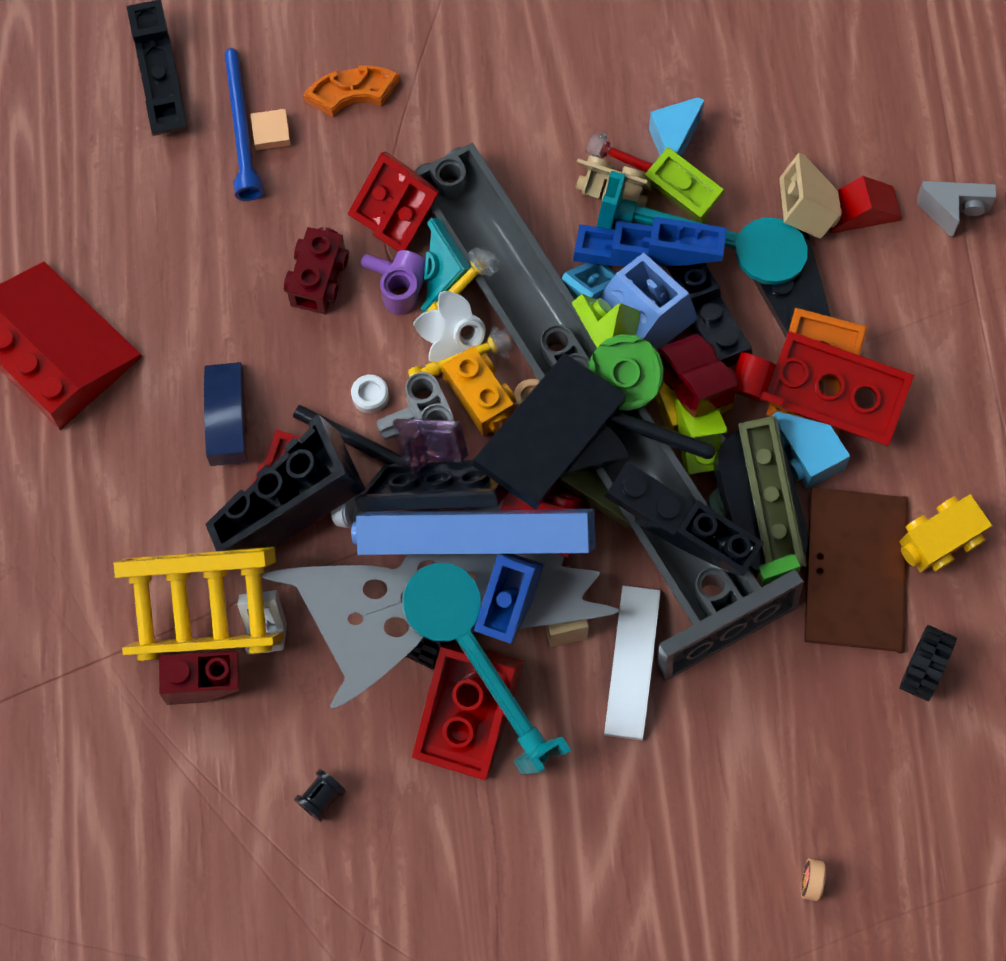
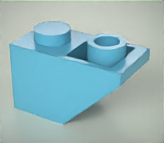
(811, 449)

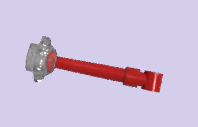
(600, 147)

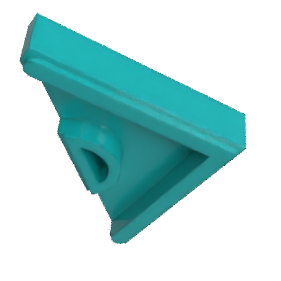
(442, 263)

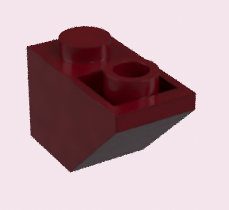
(198, 676)

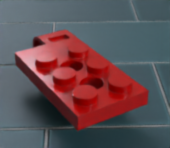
(795, 388)

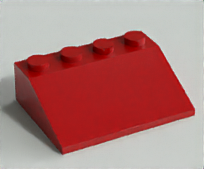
(57, 344)

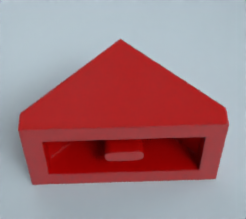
(866, 205)

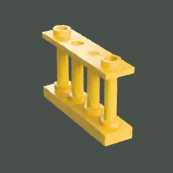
(214, 567)

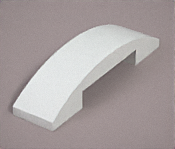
(632, 663)

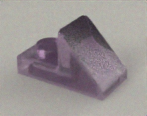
(429, 440)

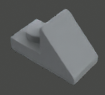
(947, 199)

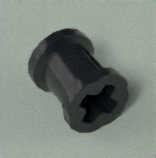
(320, 795)

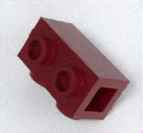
(316, 270)

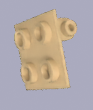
(600, 170)

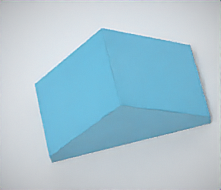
(675, 125)
(588, 279)

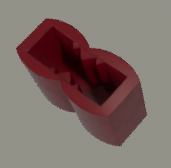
(697, 375)

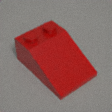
(461, 716)

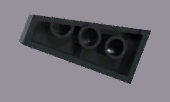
(291, 494)

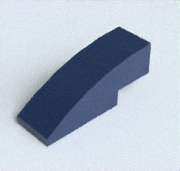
(225, 414)

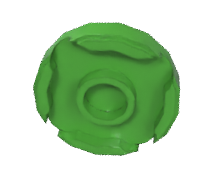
(631, 367)

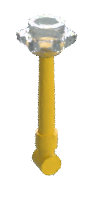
(482, 262)
(497, 342)

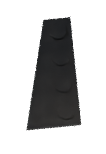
(801, 292)

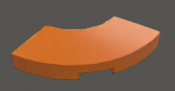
(351, 86)

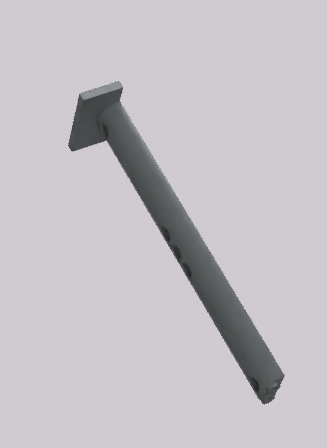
(541, 314)

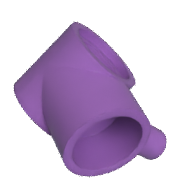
(404, 272)

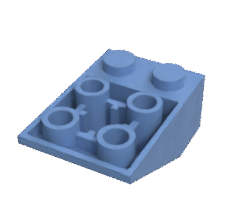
(661, 301)

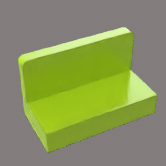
(684, 185)

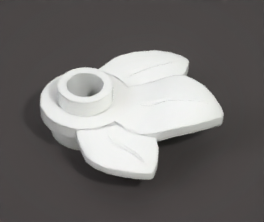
(445, 325)

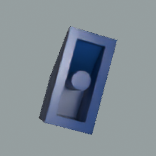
(508, 596)

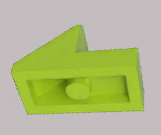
(603, 321)
(703, 428)

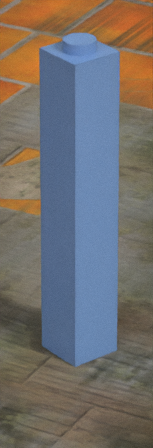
(474, 532)

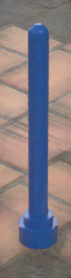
(247, 184)

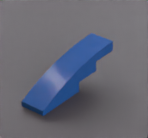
(666, 243)

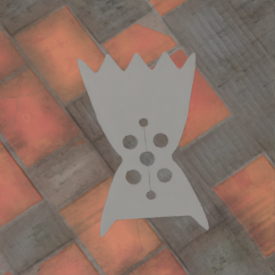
(369, 652)

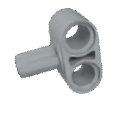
(431, 408)

